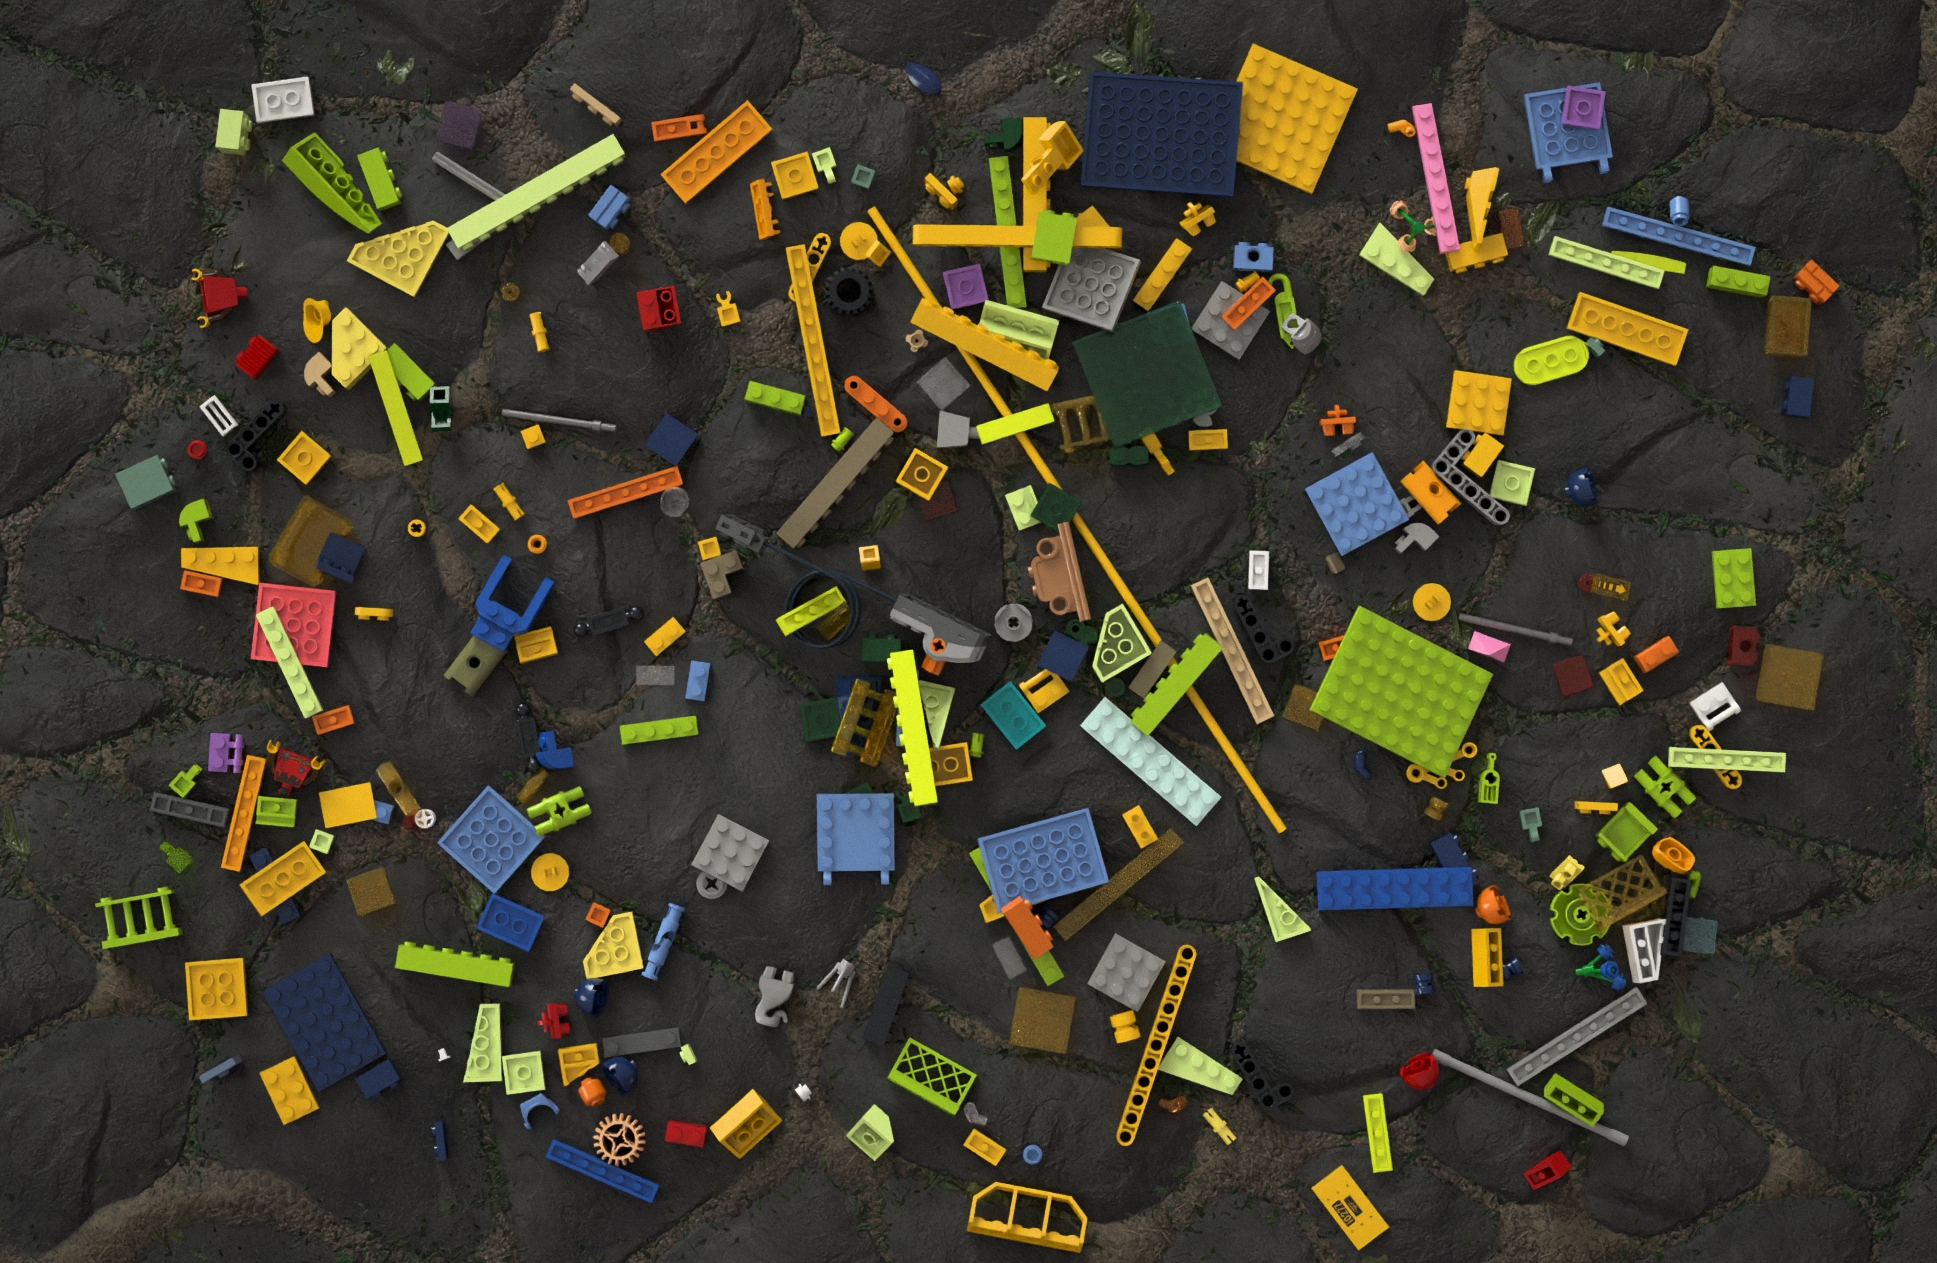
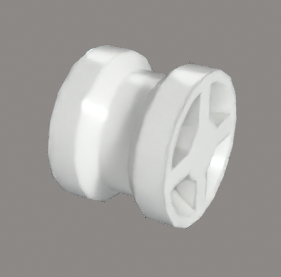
(422, 818)

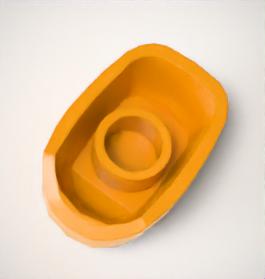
(1673, 855)

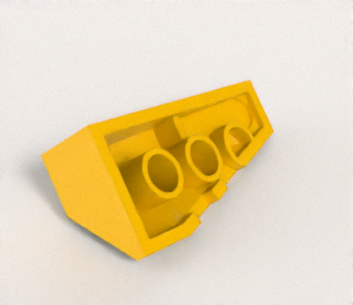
(1479, 193)

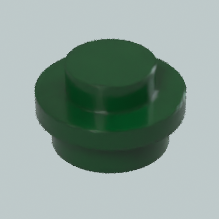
(1115, 687)

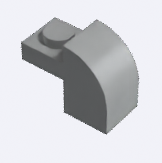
(1416, 532)

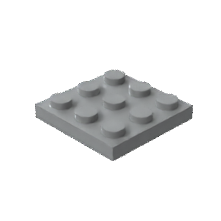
(1218, 332)
(730, 853)
(1126, 972)

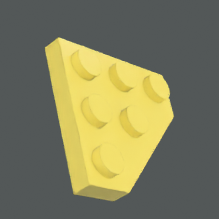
(615, 949)

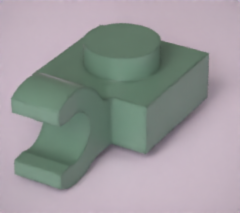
(1531, 820)

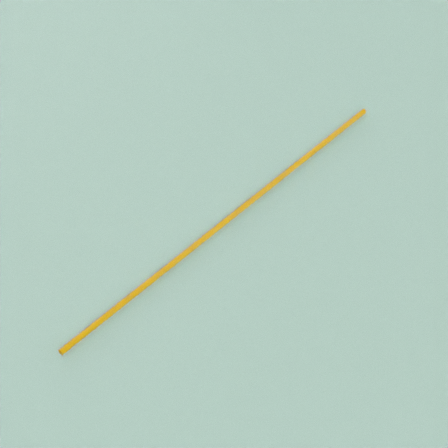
(1085, 532)

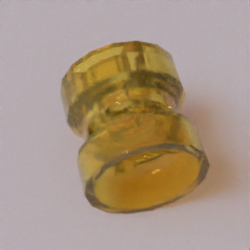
(619, 240)
(1436, 808)

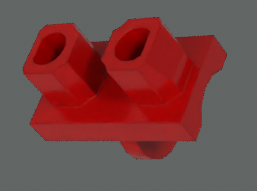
(556, 1028)

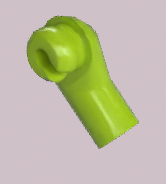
(1695, 878)

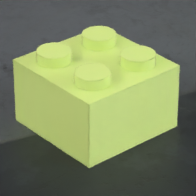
(233, 132)

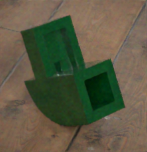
(1010, 138)
(442, 408)

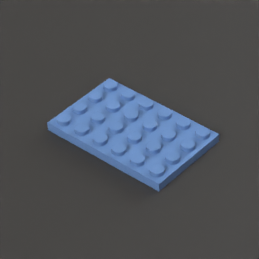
(1043, 859)

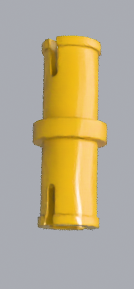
(539, 332)
(508, 501)

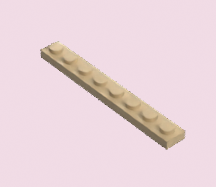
(1232, 650)

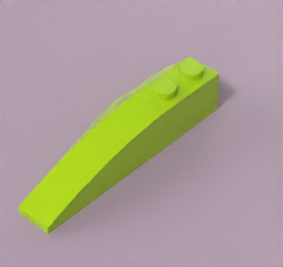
(325, 177)

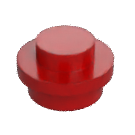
(197, 449)

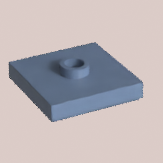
(221, 1070)

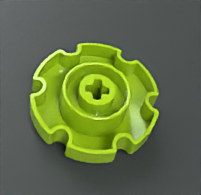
(1565, 915)

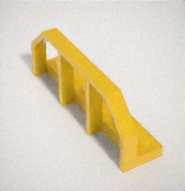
(1031, 1235)

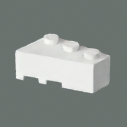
(1644, 948)

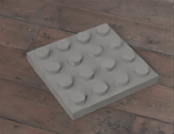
(1092, 286)

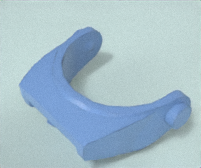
(540, 1099)

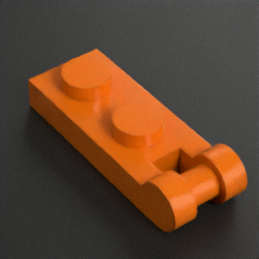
(678, 128)

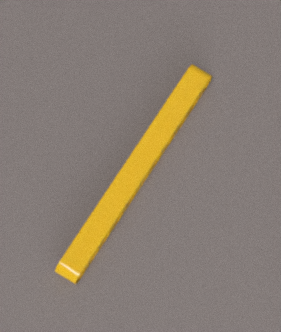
(1008, 236)
(1156, 1054)

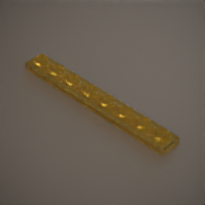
(1118, 884)

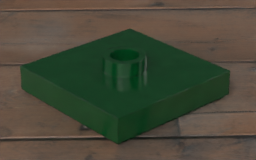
(1055, 507)
(820, 719)

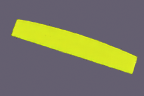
(1655, 261)

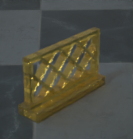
(1633, 904)

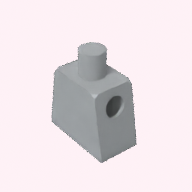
(954, 431)

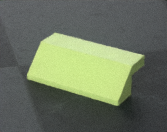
(1024, 327)

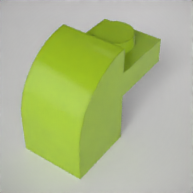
(192, 516)

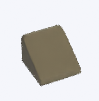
(1334, 563)

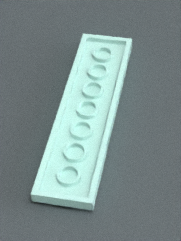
(1150, 761)

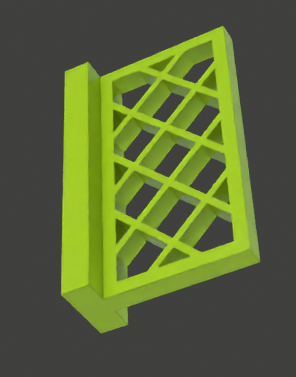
(923, 1091)

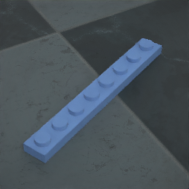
(1678, 236)

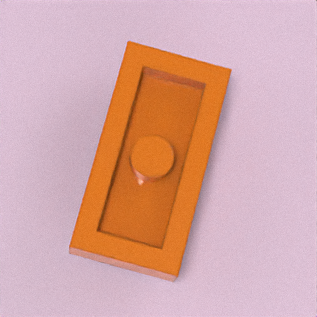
(201, 583)
(333, 720)

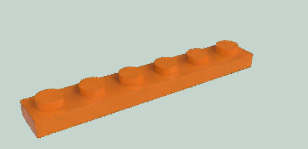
(625, 492)

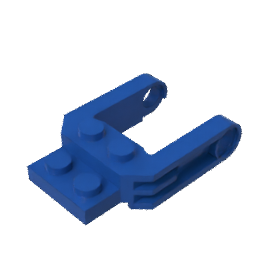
(499, 624)

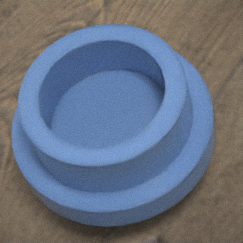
(1032, 1154)

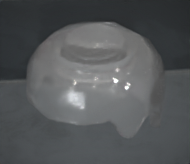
(674, 501)

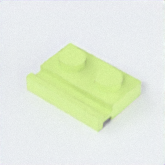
(1022, 505)

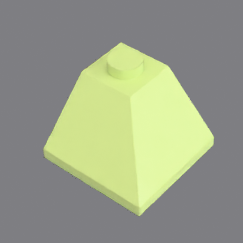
(872, 1132)

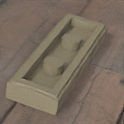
(1152, 669)
(1386, 999)

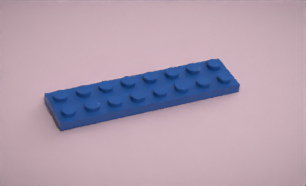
(1395, 888)

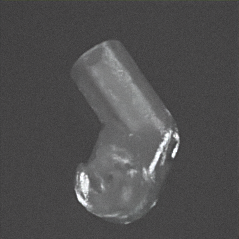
(973, 1116)

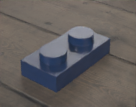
(439, 1132)

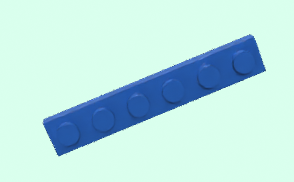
(602, 1170)

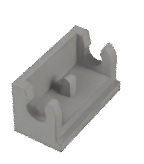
(597, 263)

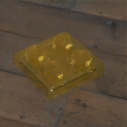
(370, 891)

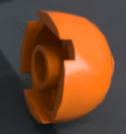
(1492, 906)

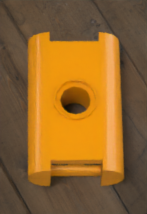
(1430, 492)

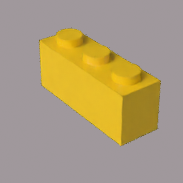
(1491, 249)
(1487, 957)

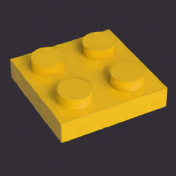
(794, 175)
(934, 187)
(304, 458)

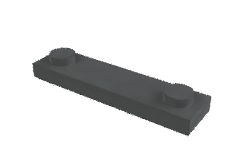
(189, 809)
(641, 1042)

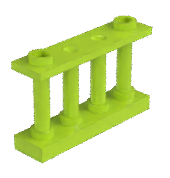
(151, 933)

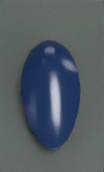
(923, 78)

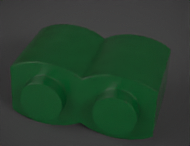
(1133, 456)

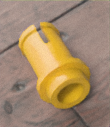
(1247, 282)

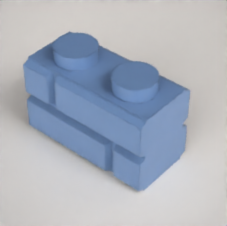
(609, 208)

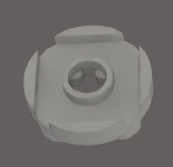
(1015, 633)

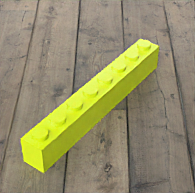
(913, 728)

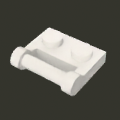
(1711, 701)

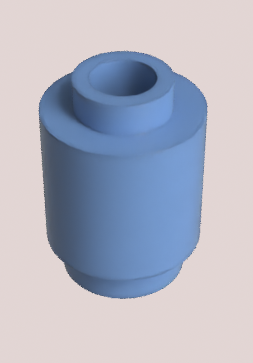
(1679, 211)

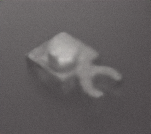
(1353, 442)

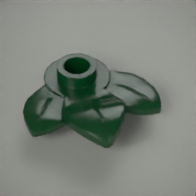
(1084, 634)

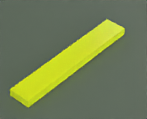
(395, 407)

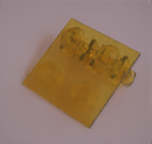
(1299, 707)

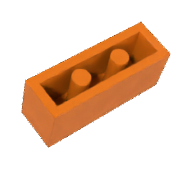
(1027, 927)

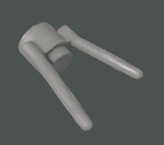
(844, 970)

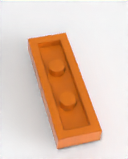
(1248, 303)

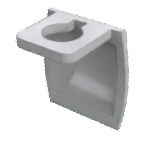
(1306, 336)

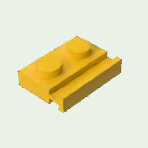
(536, 645)
(1620, 681)
(1604, 808)

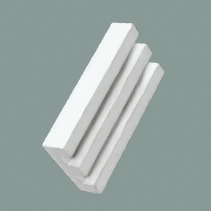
(228, 428)

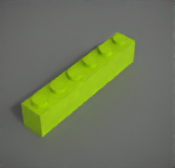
(1176, 684)
(455, 965)

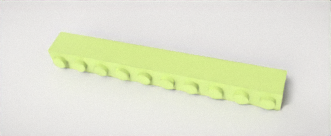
(536, 192)

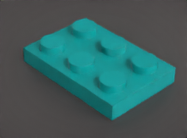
(1013, 715)

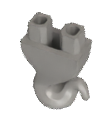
(773, 993)

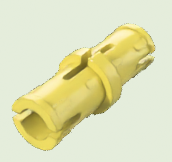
(1219, 1126)

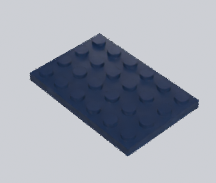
(324, 1022)

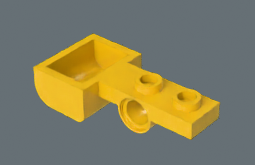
(1060, 153)

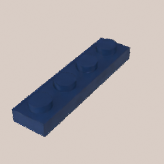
(286, 910)

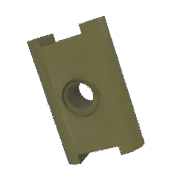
(472, 677)

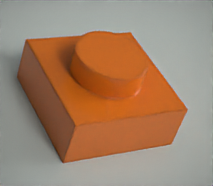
(598, 914)

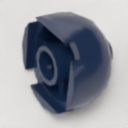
(1582, 488)
(591, 996)
(621, 1073)

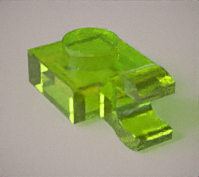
(178, 858)

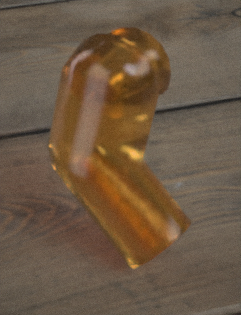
(1174, 1105)

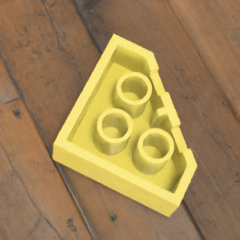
(351, 347)

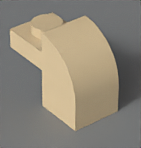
(315, 372)

